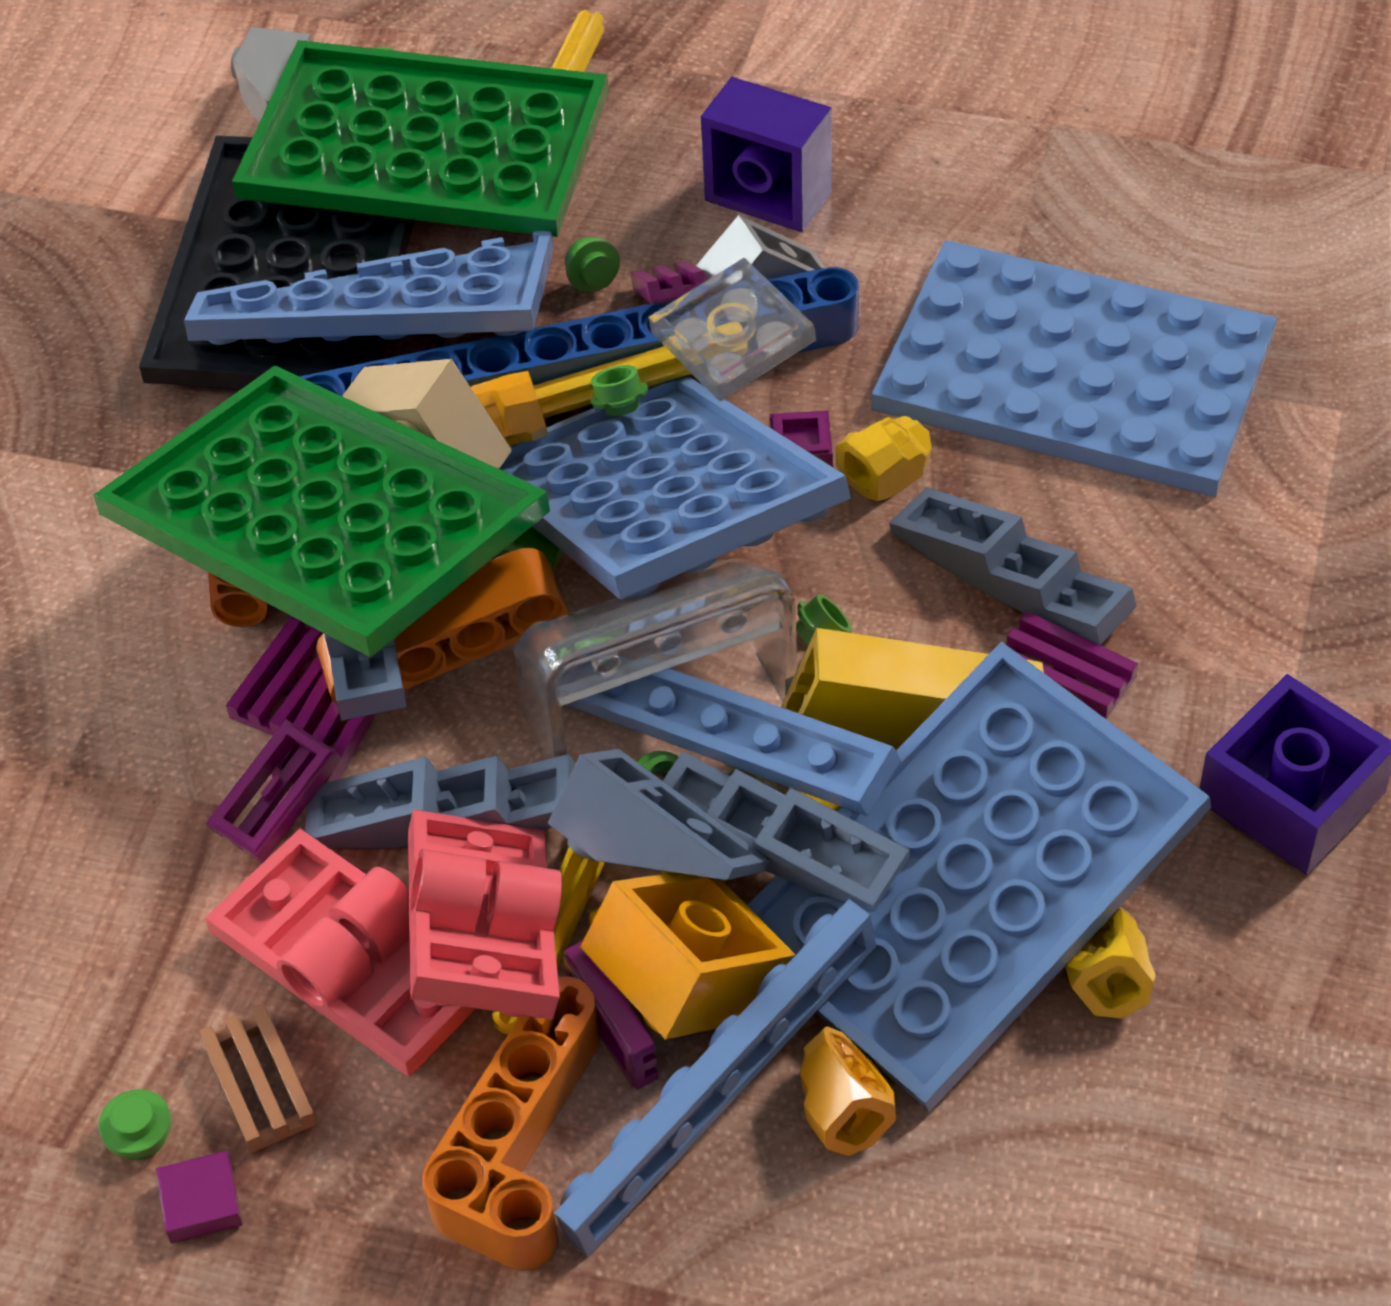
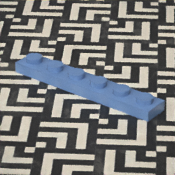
(751, 736)
(700, 1093)

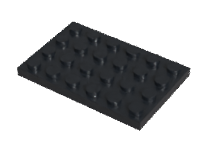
(254, 241)

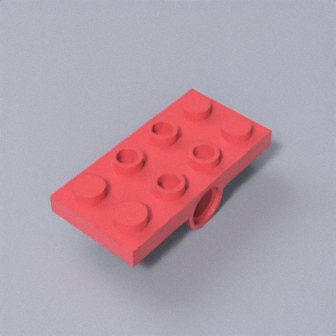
(482, 915)
(337, 946)

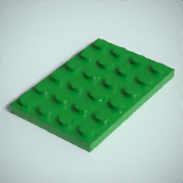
(423, 137)
(323, 508)

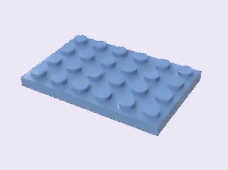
(1077, 366)
(669, 485)
(1021, 844)

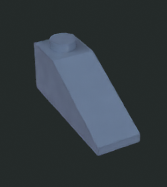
(632, 818)

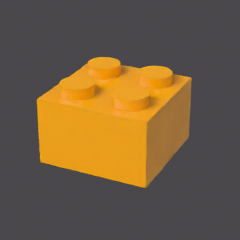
(682, 950)

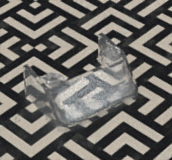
(650, 633)

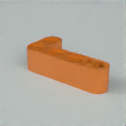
(475, 618)
(527, 1111)

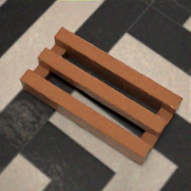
(238, 1033)

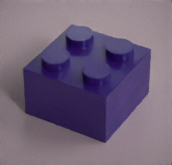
(767, 153)
(1296, 773)

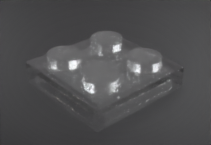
(732, 329)

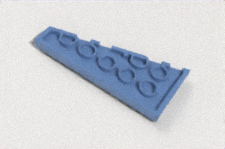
(389, 297)

